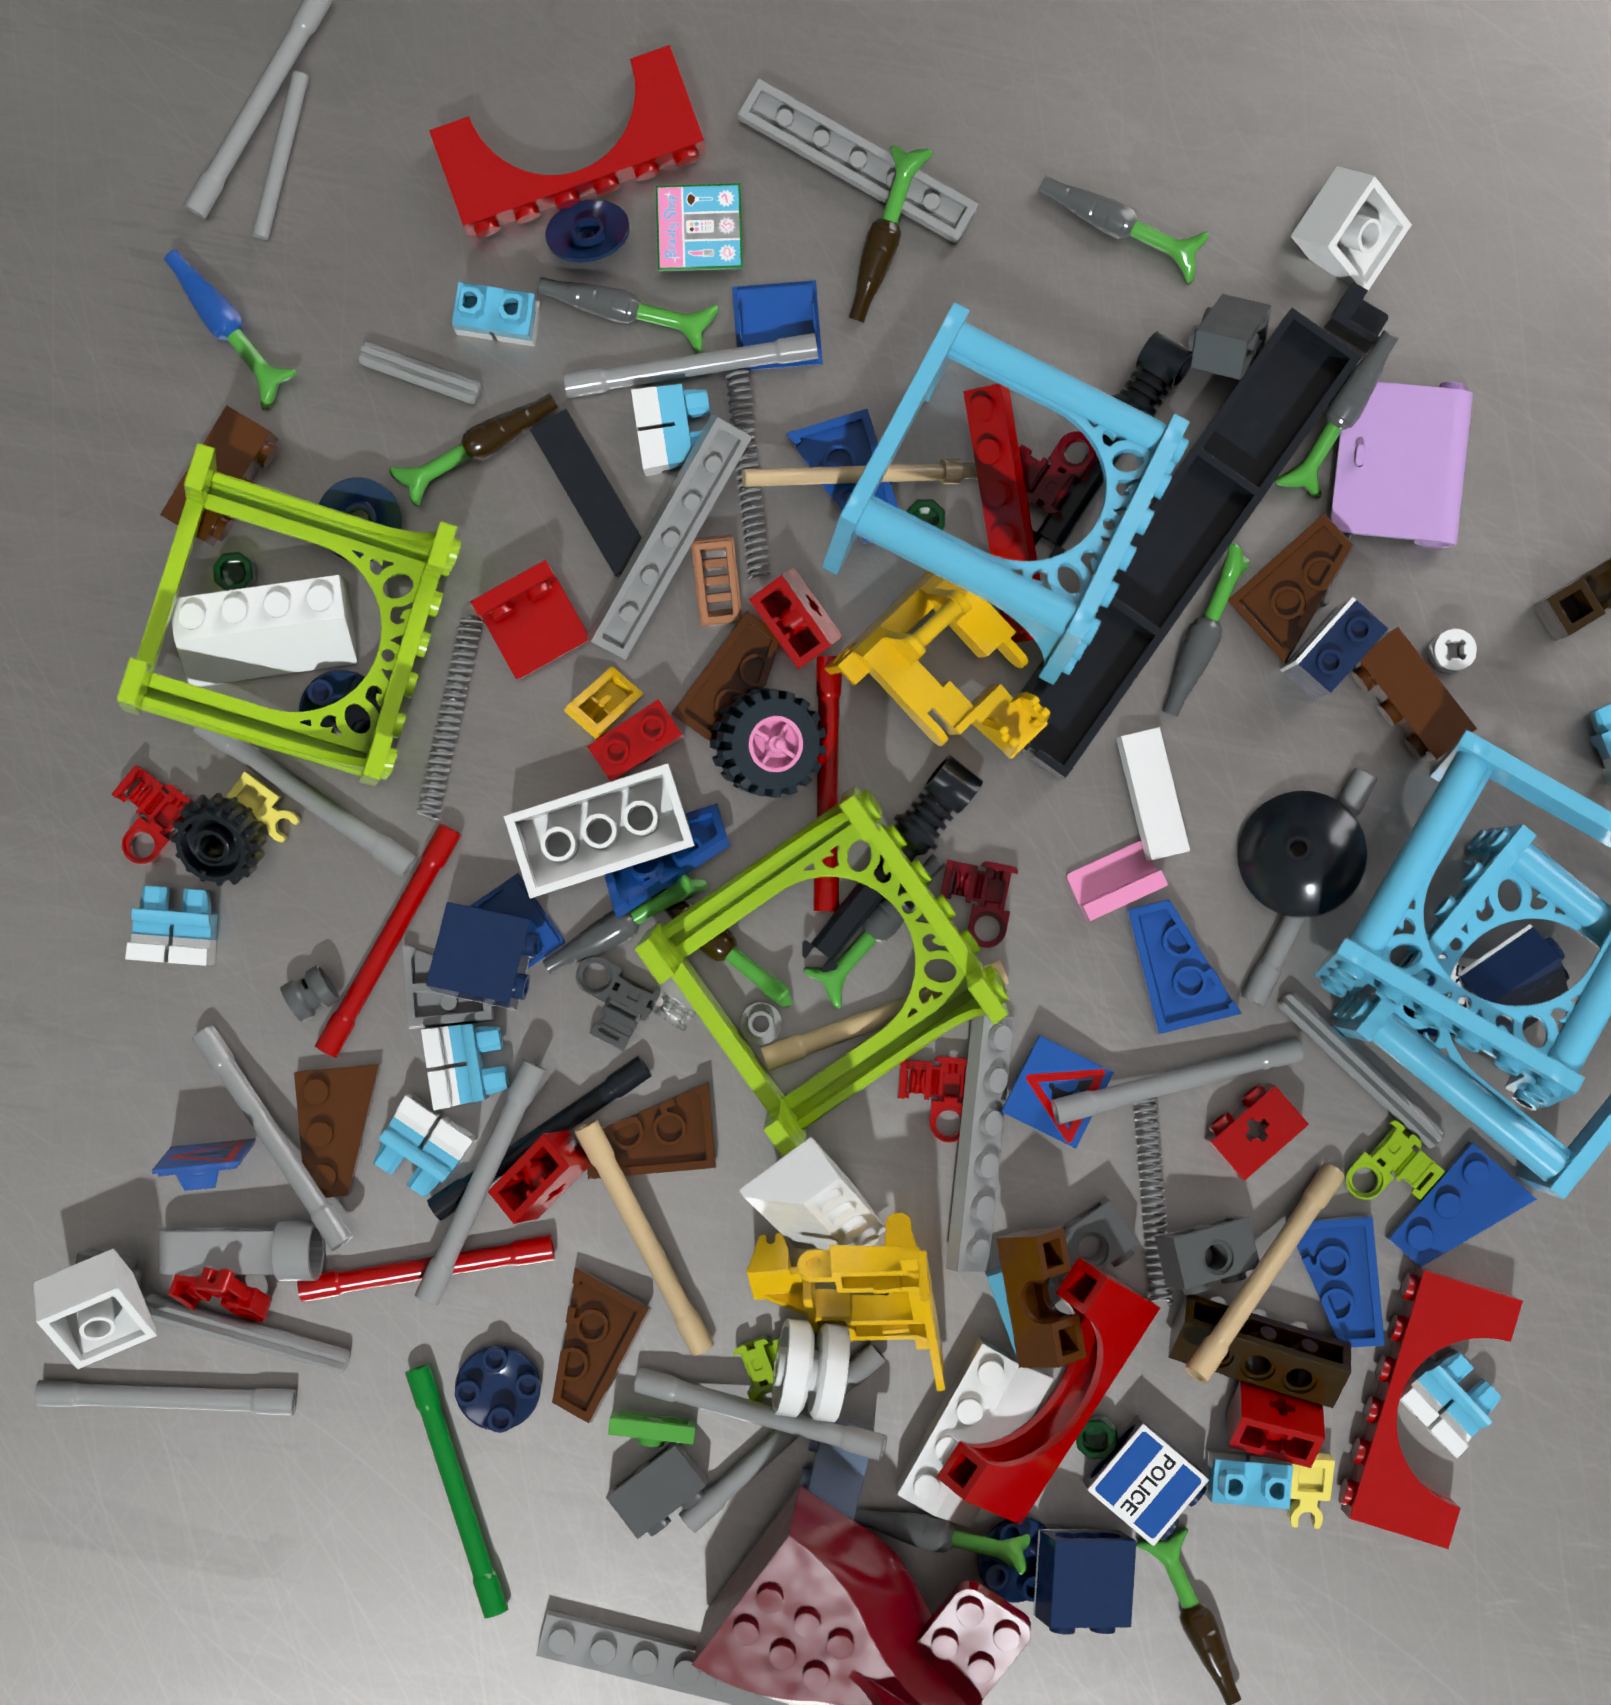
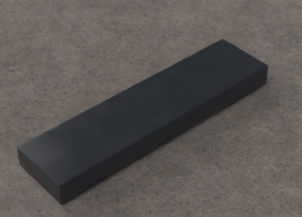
(588, 489)

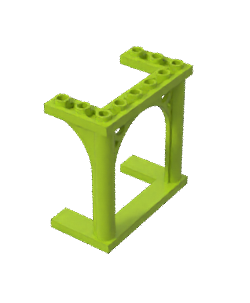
(412, 553)
(967, 995)

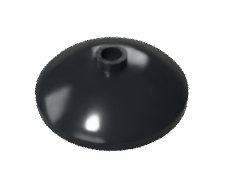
(1319, 878)

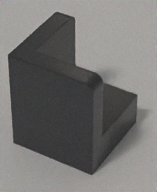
(1356, 319)

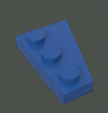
(841, 442)
(642, 881)
(1175, 972)
(1458, 1206)
(1345, 1274)

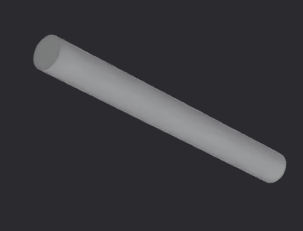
(280, 155)

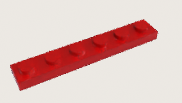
(1001, 481)

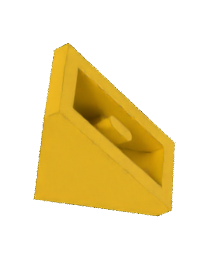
(604, 703)

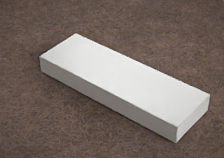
(1153, 794)

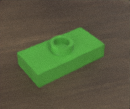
(652, 1428)

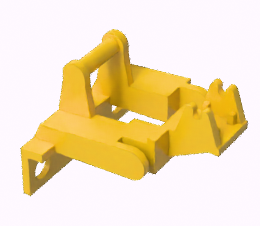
(892, 655)
(892, 1269)

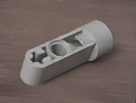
(288, 1251)

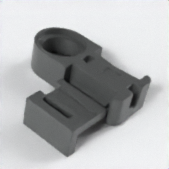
(626, 1002)

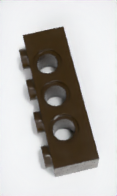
(1267, 1352)

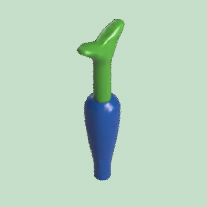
(226, 325)

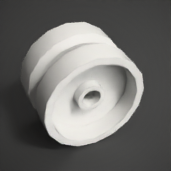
(811, 1370)

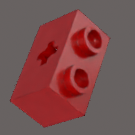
(795, 617)
(635, 741)
(1278, 1127)
(540, 1176)
(1275, 1425)

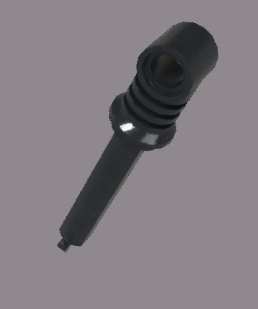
(1160, 366)
(948, 791)

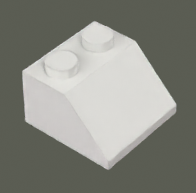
(1351, 227)
(93, 1309)

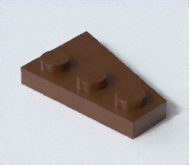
(1292, 586)
(735, 667)
(332, 1122)
(665, 1136)
(596, 1343)

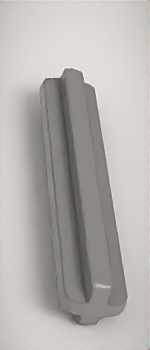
(419, 372)

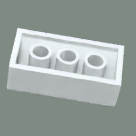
(265, 631)
(599, 830)
(813, 1201)
(981, 1406)

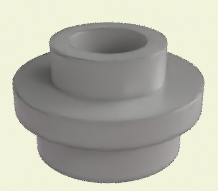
(770, 1013)

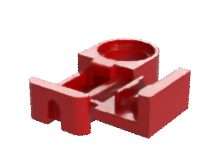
(156, 806)
(937, 1082)
(236, 1296)

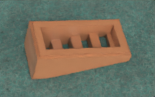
(708, 544)

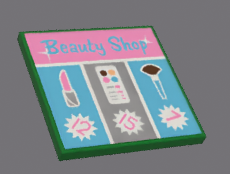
(699, 227)

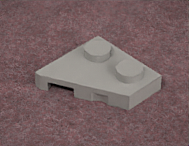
(433, 1009)

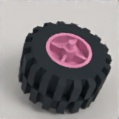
(768, 742)

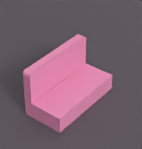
(1114, 881)

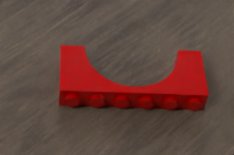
(496, 193)
(1432, 1316)
(1015, 1469)

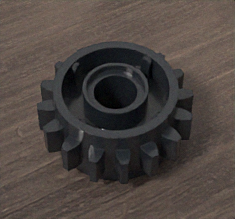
(232, 825)

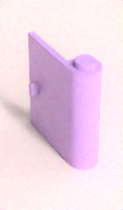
(1411, 463)

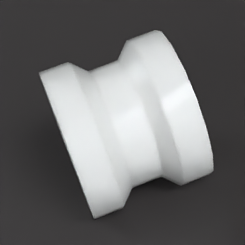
(1445, 658)

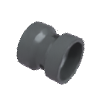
(310, 993)

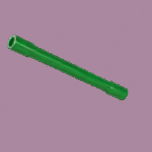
(484, 1576)

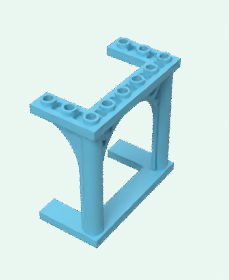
(1055, 618)
(1492, 858)
(1537, 1074)

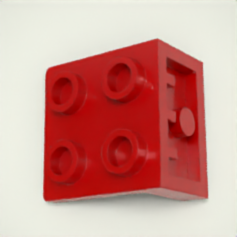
(531, 620)

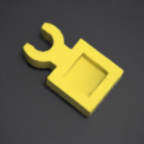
(262, 799)
(1309, 1487)

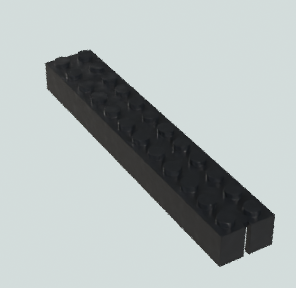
(1192, 528)

